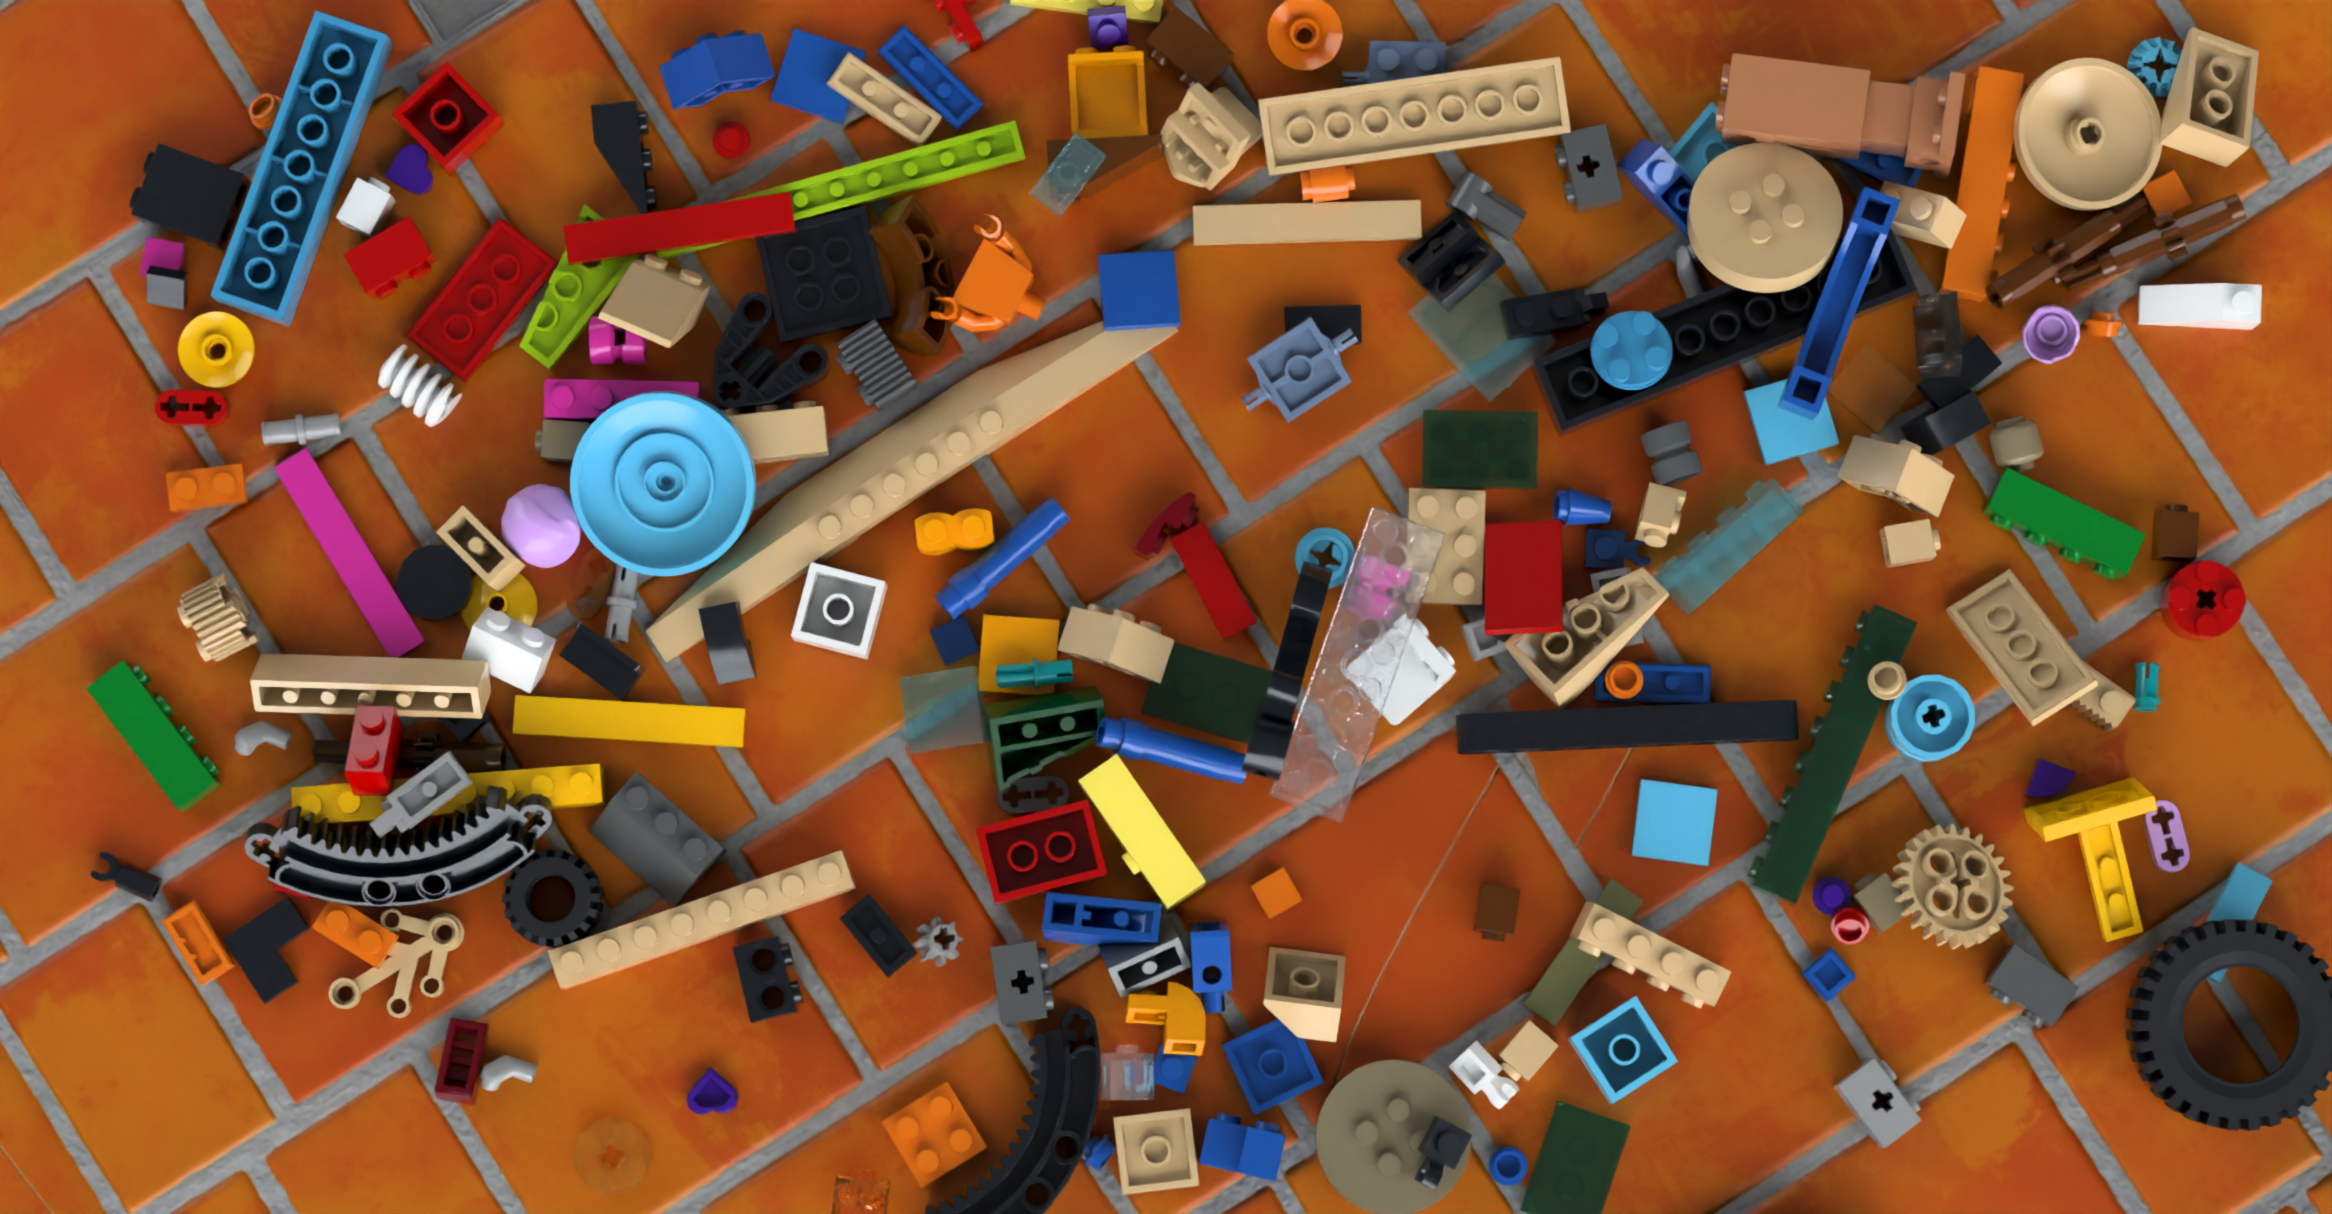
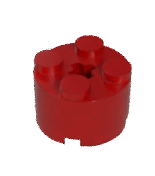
(2182, 592)

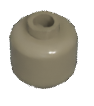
(2016, 443)

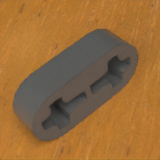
(1033, 785)

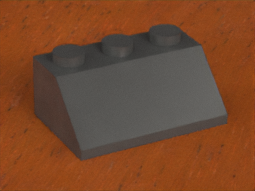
(656, 839)

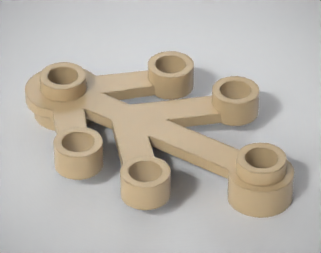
(405, 960)

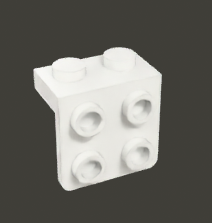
(1419, 675)

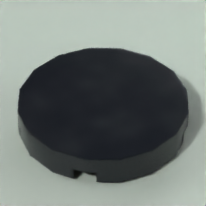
(435, 583)

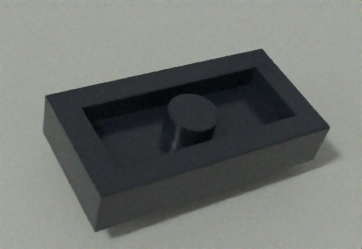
(878, 935)

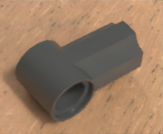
(1477, 201)

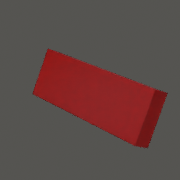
(1213, 580)

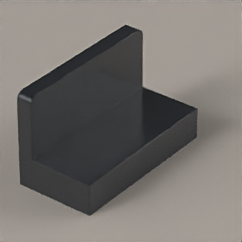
(602, 662)

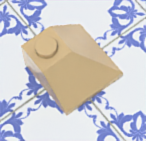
(1305, 991)

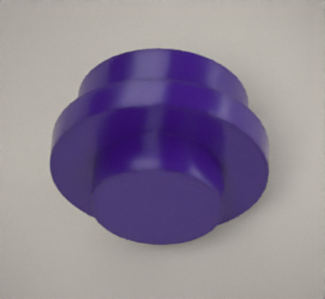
(1831, 895)

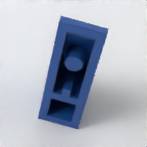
(1099, 920)

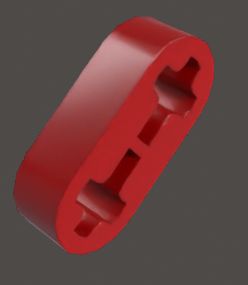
(192, 399)

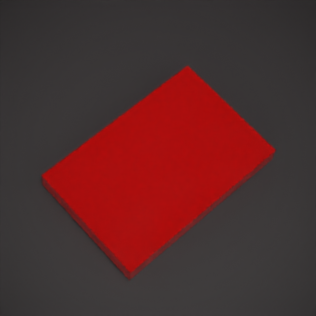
(1524, 577)

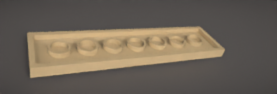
(1414, 116)

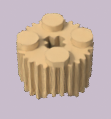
(217, 618)

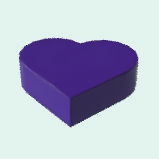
(411, 170)
(711, 1094)

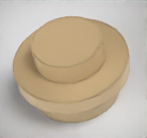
(1887, 680)

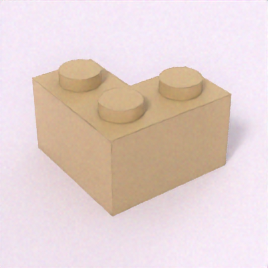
(1897, 473)
(1116, 642)

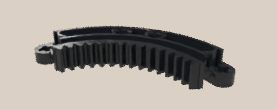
(348, 864)
(1063, 1108)

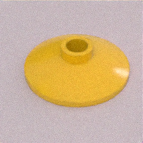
(203, 336)
(518, 598)

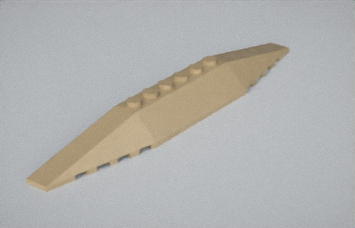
(899, 468)

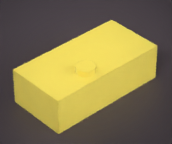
(1141, 833)

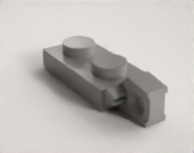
(422, 795)

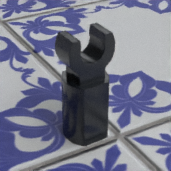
(129, 878)

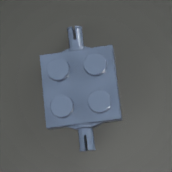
(1399, 61)
(1299, 369)

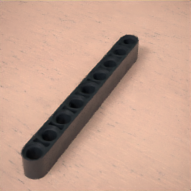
(1627, 727)

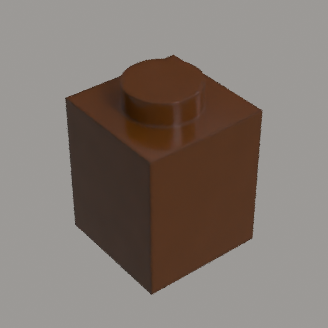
(2175, 534)
(1496, 912)

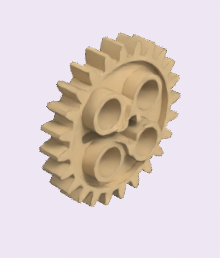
(1952, 886)

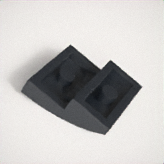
(1451, 261)

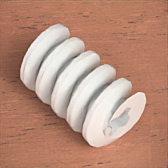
(417, 387)

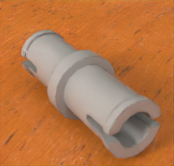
(301, 429)
(621, 605)

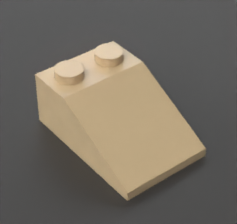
(2211, 99)
(656, 301)

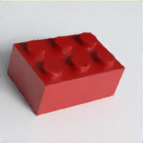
(1041, 852)

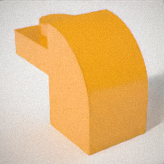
(1179, 1013)

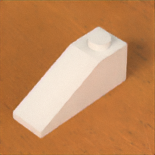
(2201, 305)

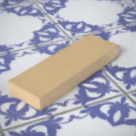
(884, 100)

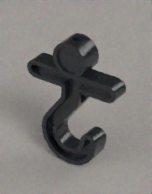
(1274, 724)

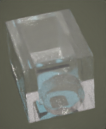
(1127, 1074)

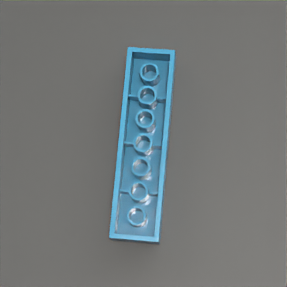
(302, 168)

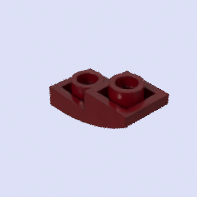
(1176, 515)

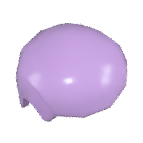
(2050, 333)

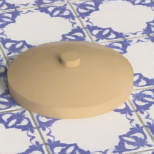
(2087, 134)

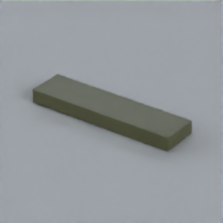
(1574, 966)

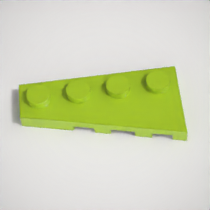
(570, 300)

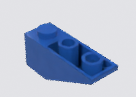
(1659, 181)

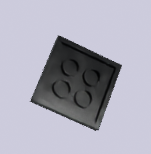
(824, 276)

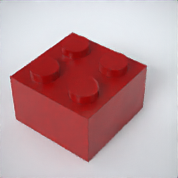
(448, 118)

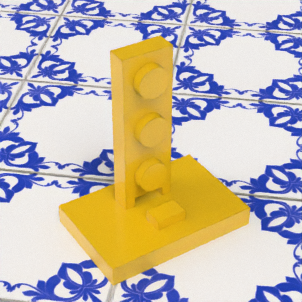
(2095, 819)

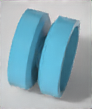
(1952, 716)

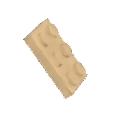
(1460, 563)

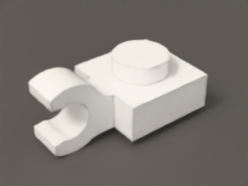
(1479, 1072)

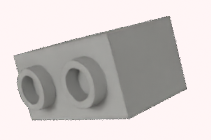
(1880, 1124)

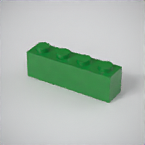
(2064, 524)
(154, 735)

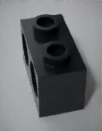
(757, 982)

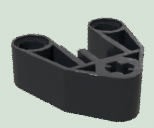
(737, 341)

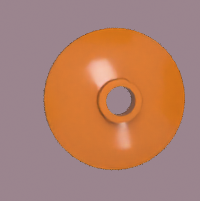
(1310, 16)

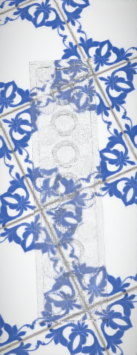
(1358, 663)

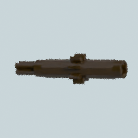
(425, 751)

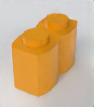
(966, 530)

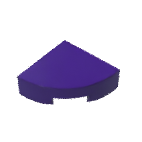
(2048, 779)

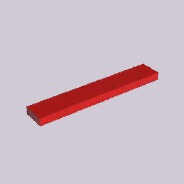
(679, 228)

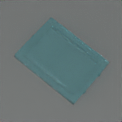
(1476, 337)

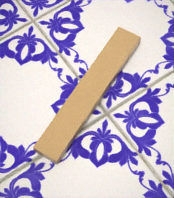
(1307, 222)

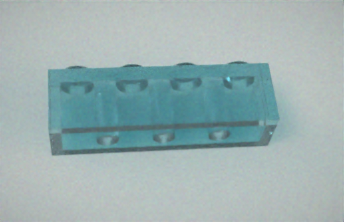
(1730, 546)

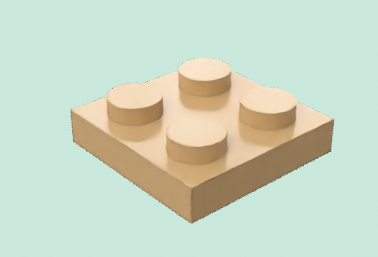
(1156, 1151)

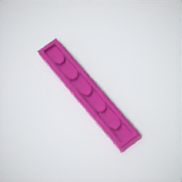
(349, 554)

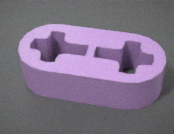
(2176, 837)

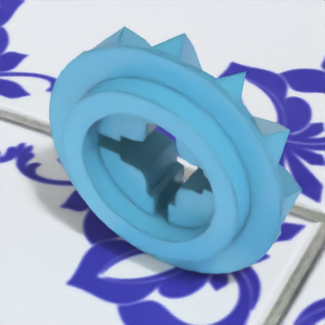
(2145, 54)
(1318, 541)

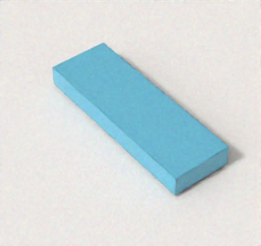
(2239, 899)

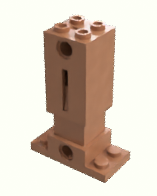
(1840, 111)

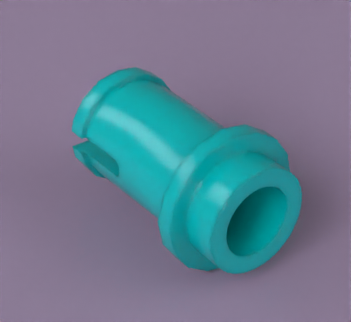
(2146, 689)

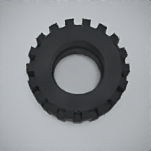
(529, 874)

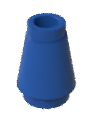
(1580, 508)

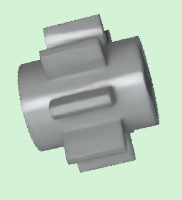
(939, 932)

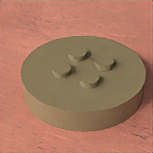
(1373, 1134)

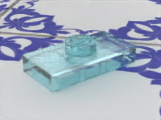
(1068, 174)

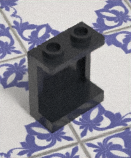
(189, 196)

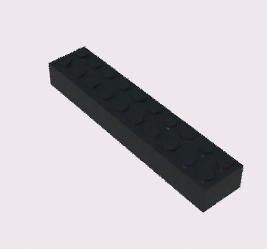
(1708, 338)

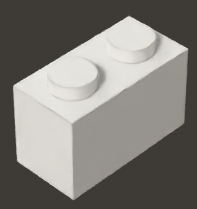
(511, 649)

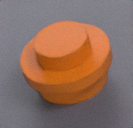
(264, 111)
(2102, 324)
(1624, 679)

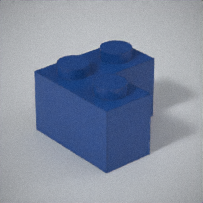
(715, 68)
(1242, 1148)

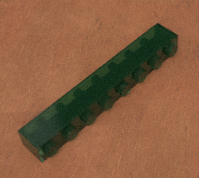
(1830, 759)

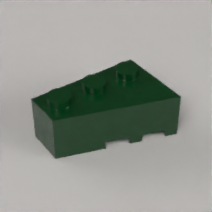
(1039, 729)

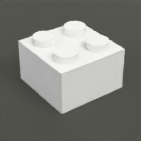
(839, 610)

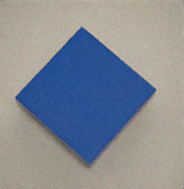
(1828, 975)

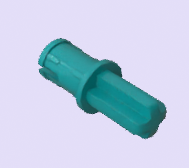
(1034, 673)

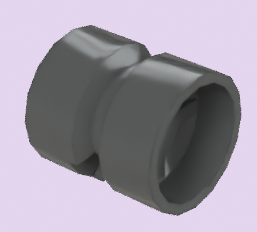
(1671, 453)

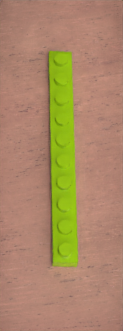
(895, 174)

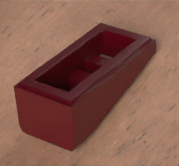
(472, 1079)

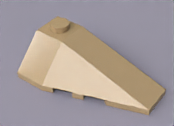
(1591, 636)

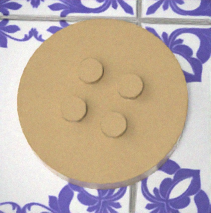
(1765, 217)

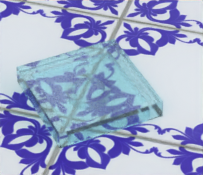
(943, 710)

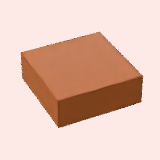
(2166, 194)
(1276, 893)

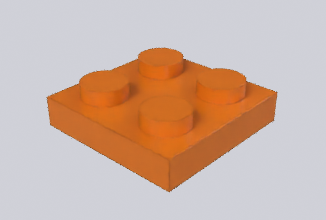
(934, 1134)

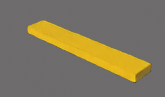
(629, 721)

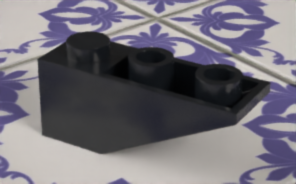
(619, 138)

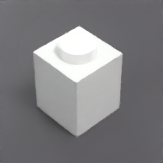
(366, 207)

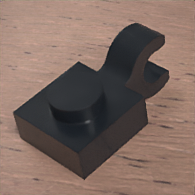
(1443, 1146)

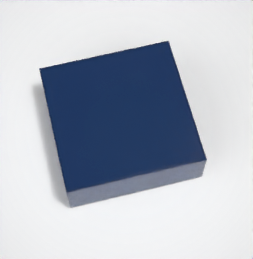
(955, 640)

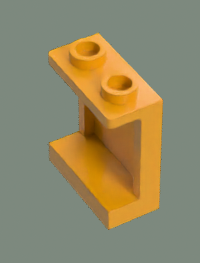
(1107, 92)

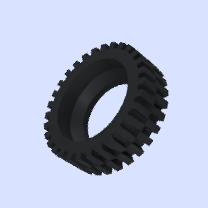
(2160, 1013)

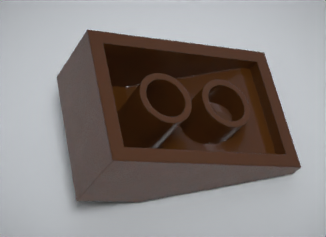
(1123, 158)

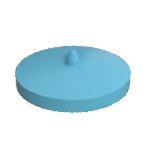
(663, 483)

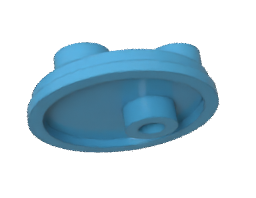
(1631, 350)

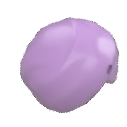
(541, 525)

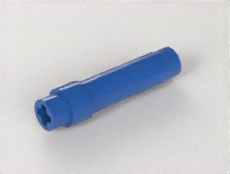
(971, 584)
(1138, 741)

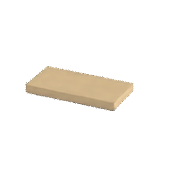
(2021, 647)

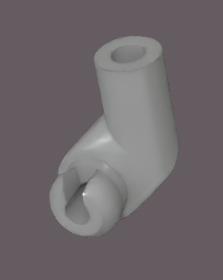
(1686, 271)
(258, 733)
(504, 1068)

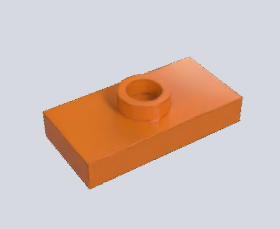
(198, 943)

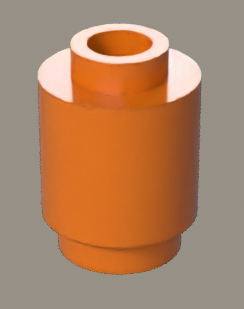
(1327, 183)

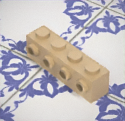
(1649, 953)

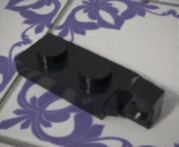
(1550, 312)

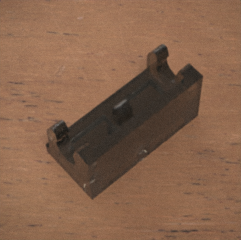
(1938, 336)

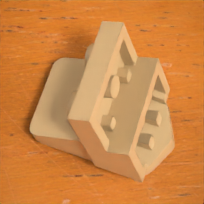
(1208, 136)

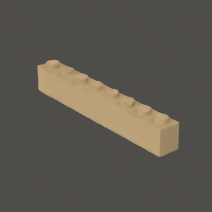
(702, 919)

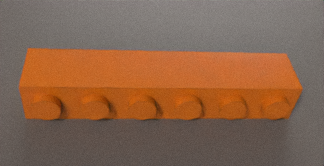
(1981, 182)

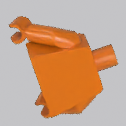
(993, 285)

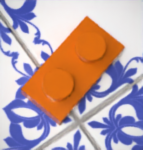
(207, 487)
(355, 932)

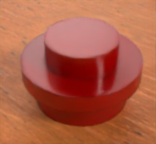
(731, 140)
(1850, 925)

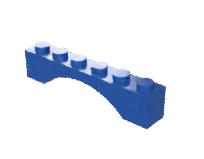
(1838, 303)

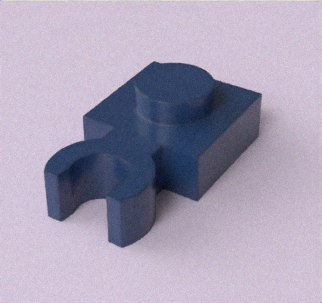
(1608, 550)

